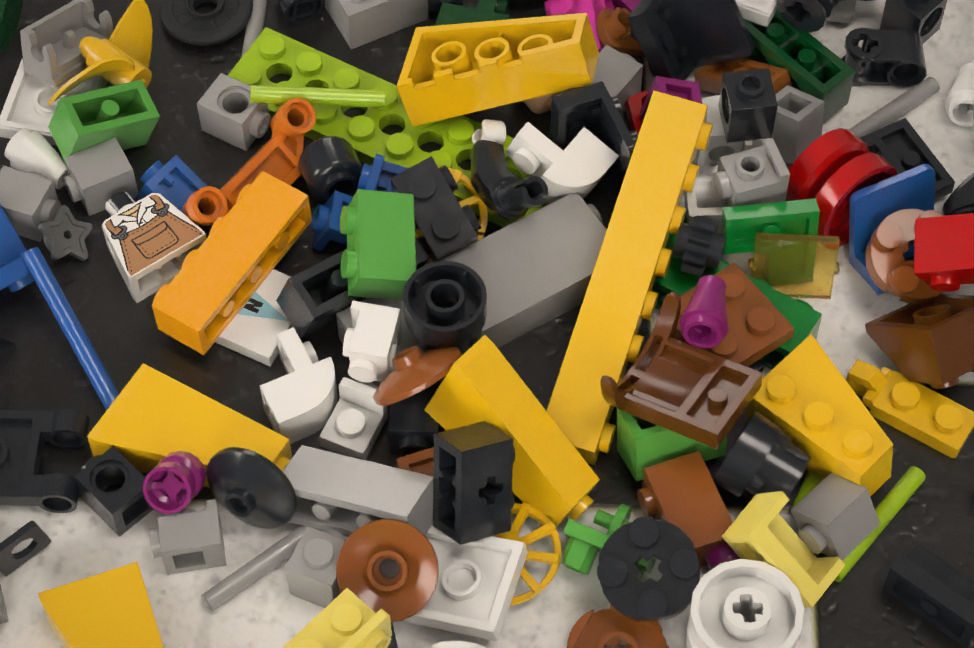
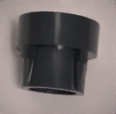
(445, 306)
(761, 461)

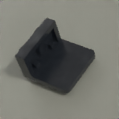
(689, 34)
(598, 113)

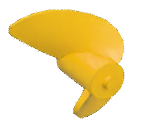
(122, 56)

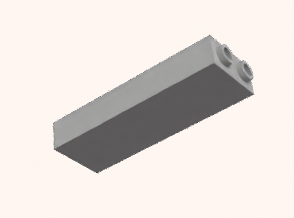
(528, 271)

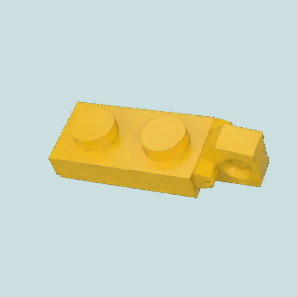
(912, 408)

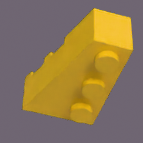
(824, 418)

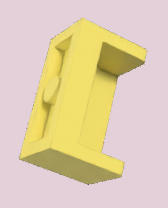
(766, 537)

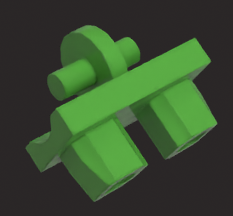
(586, 542)

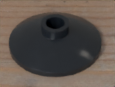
(251, 488)

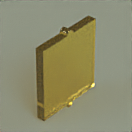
(796, 263)

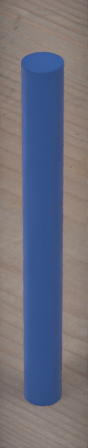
(71, 326)

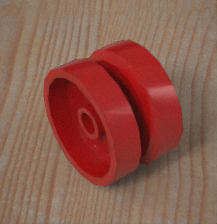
(833, 171)

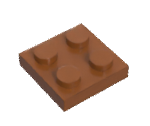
(753, 321)

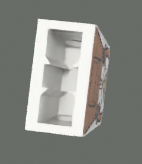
(148, 241)

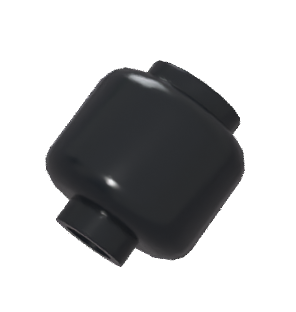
(330, 166)

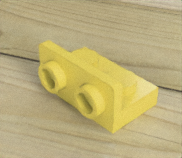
(345, 624)

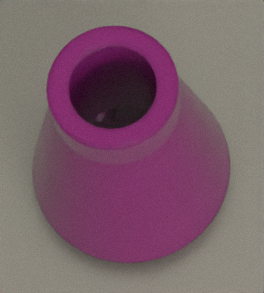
(706, 315)

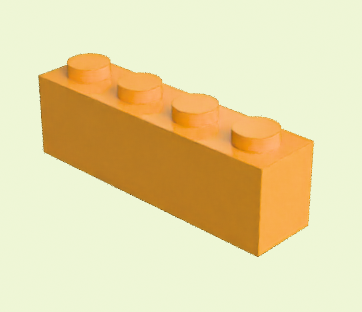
(231, 262)

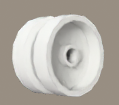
(745, 607)

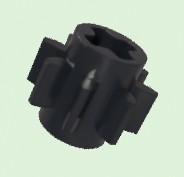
(699, 246)

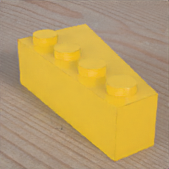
(494, 64)

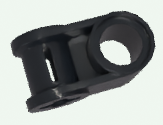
(886, 56)

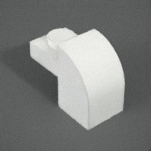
(565, 171)
(305, 396)

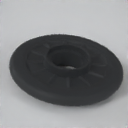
(204, 29)

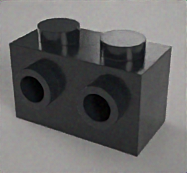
(438, 217)

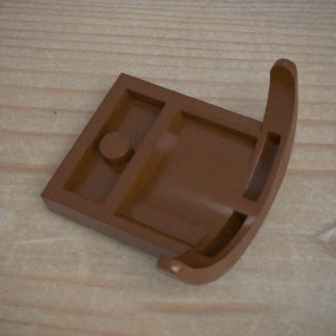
(683, 384)

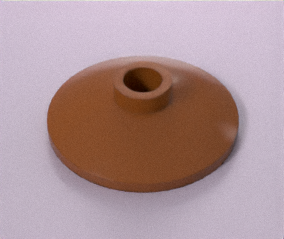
(414, 373)
(361, 571)

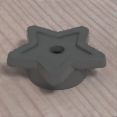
(54, 235)

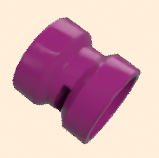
(166, 490)

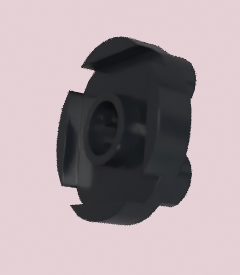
(644, 540)

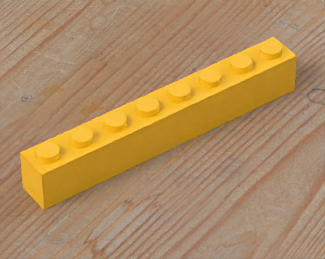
(627, 269)

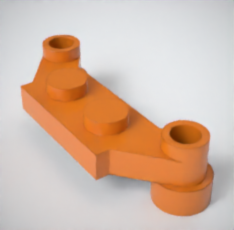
(277, 157)

